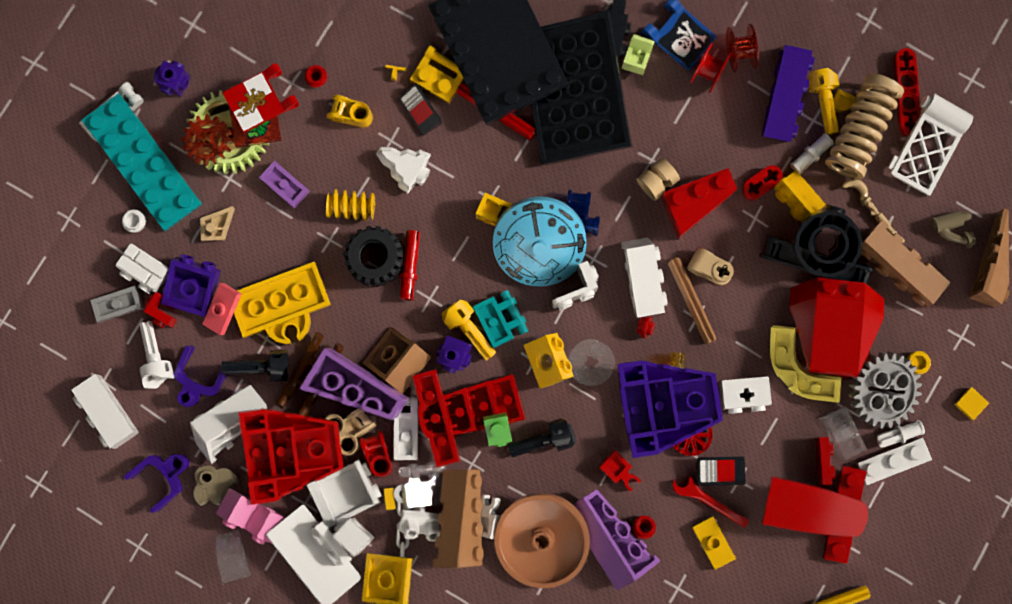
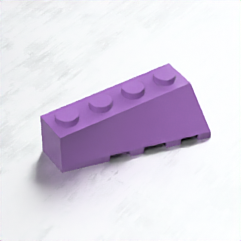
(612, 542)

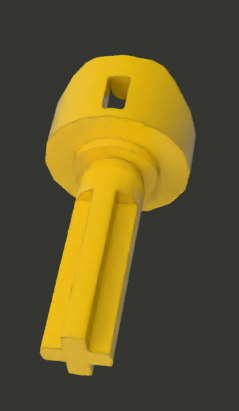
(825, 96)
(458, 316)

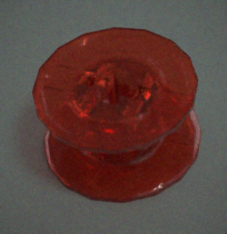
(742, 47)

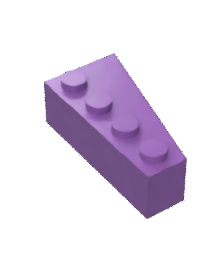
(350, 384)

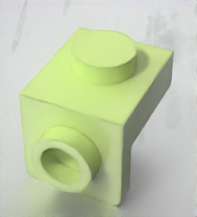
(638, 54)

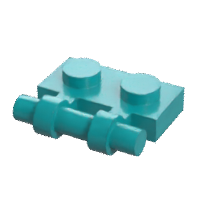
(493, 321)

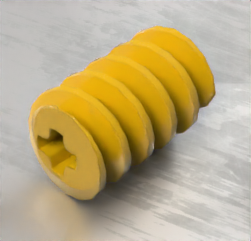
(350, 205)

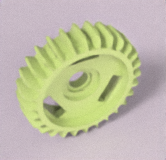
(238, 156)

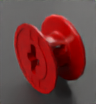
(710, 68)

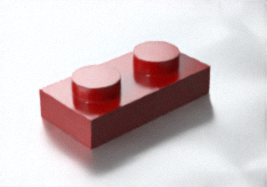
(825, 470)

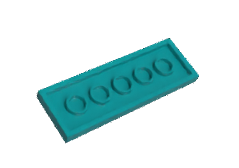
(142, 162)

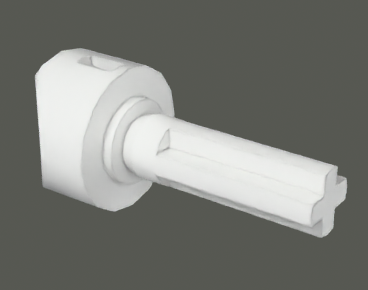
(155, 369)

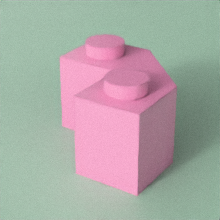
(256, 518)

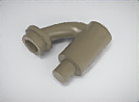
(943, 224)

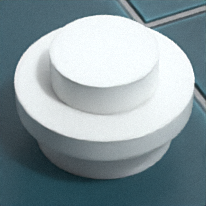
(133, 221)

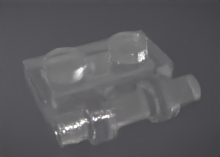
(421, 493)

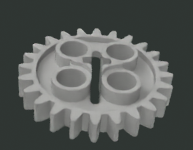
(881, 411)

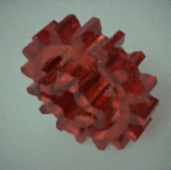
(199, 146)

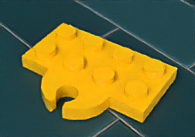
(282, 303)

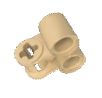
(352, 428)

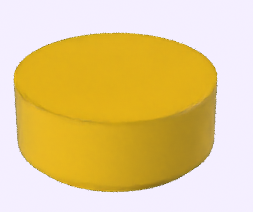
(920, 360)

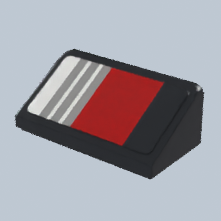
(420, 109)
(720, 471)

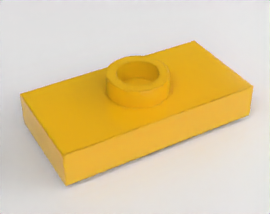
(713, 543)

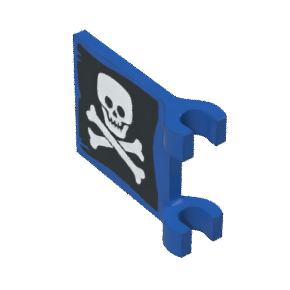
(682, 35)

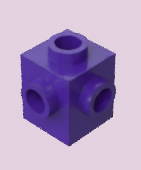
(174, 84)
(462, 354)

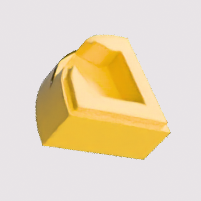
(843, 101)

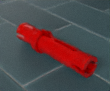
(409, 270)

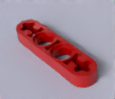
(909, 92)

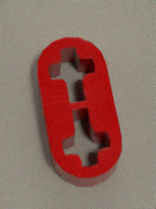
(759, 178)

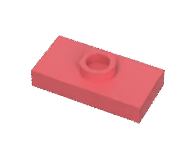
(221, 309)

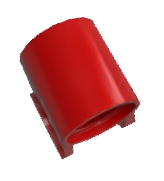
(376, 453)

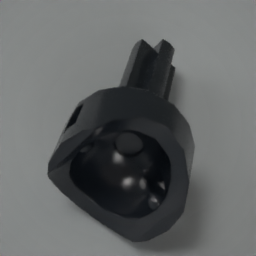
(274, 366)
(559, 434)

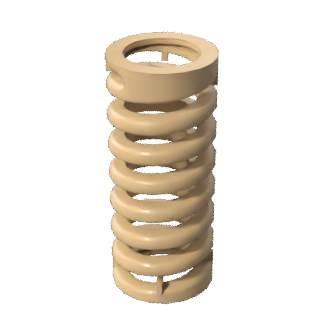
(876, 111)

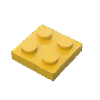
(386, 579)

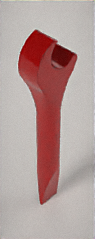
(695, 492)

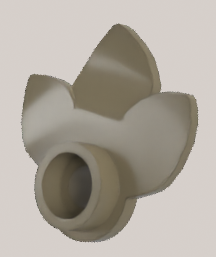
(216, 487)

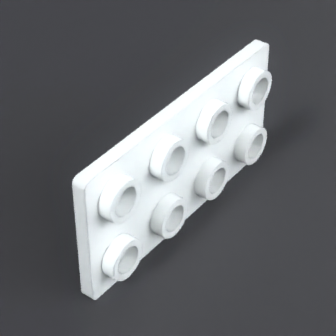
(314, 555)

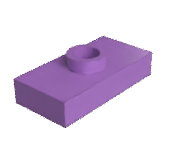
(284, 184)

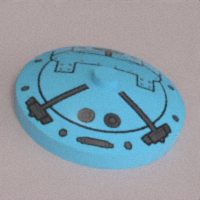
(539, 241)

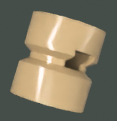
(658, 178)

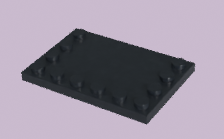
(499, 53)
(591, 111)

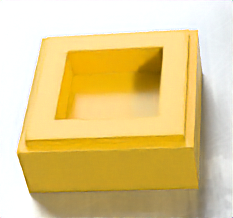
(971, 403)

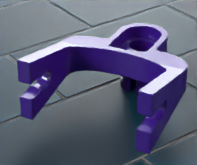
(191, 387)
(169, 470)

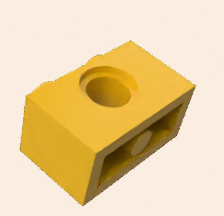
(538, 355)

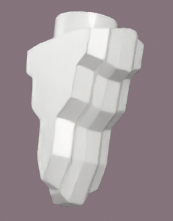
(405, 166)

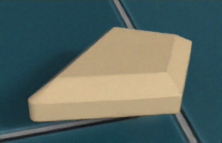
(216, 225)

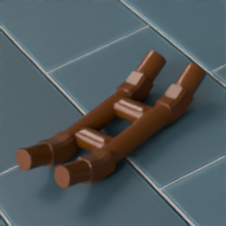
(296, 381)

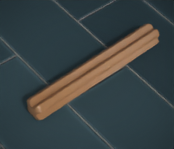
(692, 300)

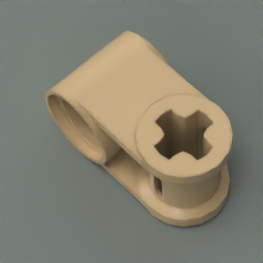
(708, 266)

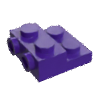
(190, 285)

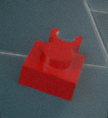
(617, 468)

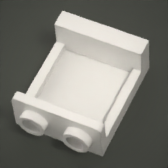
(345, 493)

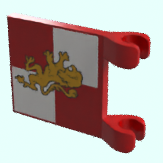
(255, 100)

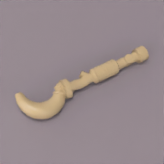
(865, 200)

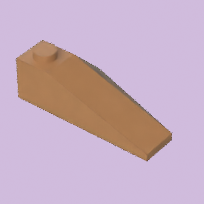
(993, 271)

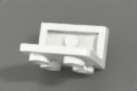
(588, 277)

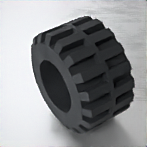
(369, 237)

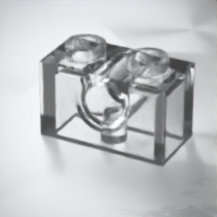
(843, 433)

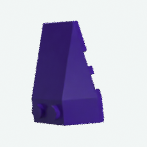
(665, 405)

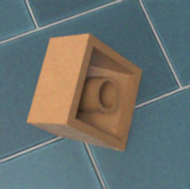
(396, 360)

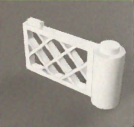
(940, 115)

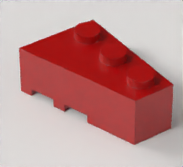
(697, 199)

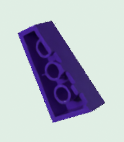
(787, 93)

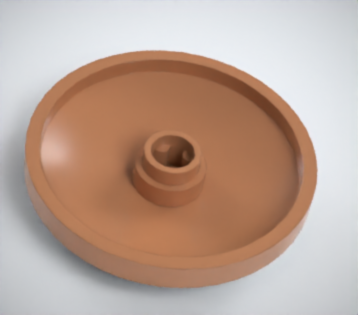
(542, 540)

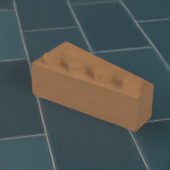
(902, 265)
(460, 520)

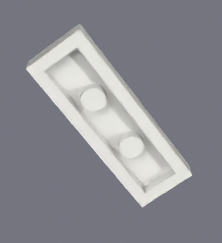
(895, 461)

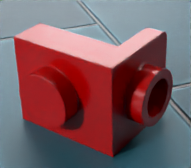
(160, 317)

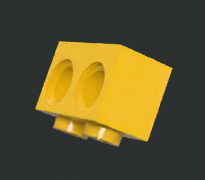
(491, 209)

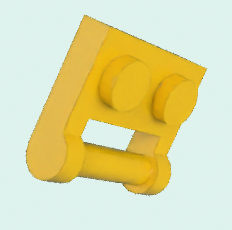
(434, 80)

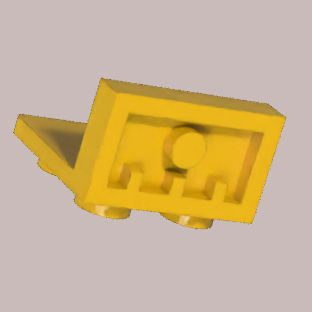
(798, 196)

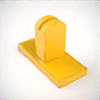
(395, 71)
(389, 498)

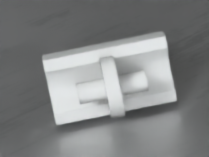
(419, 522)

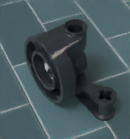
(842, 256)

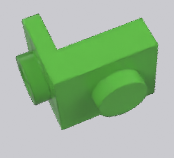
(497, 429)

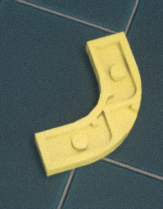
(793, 375)

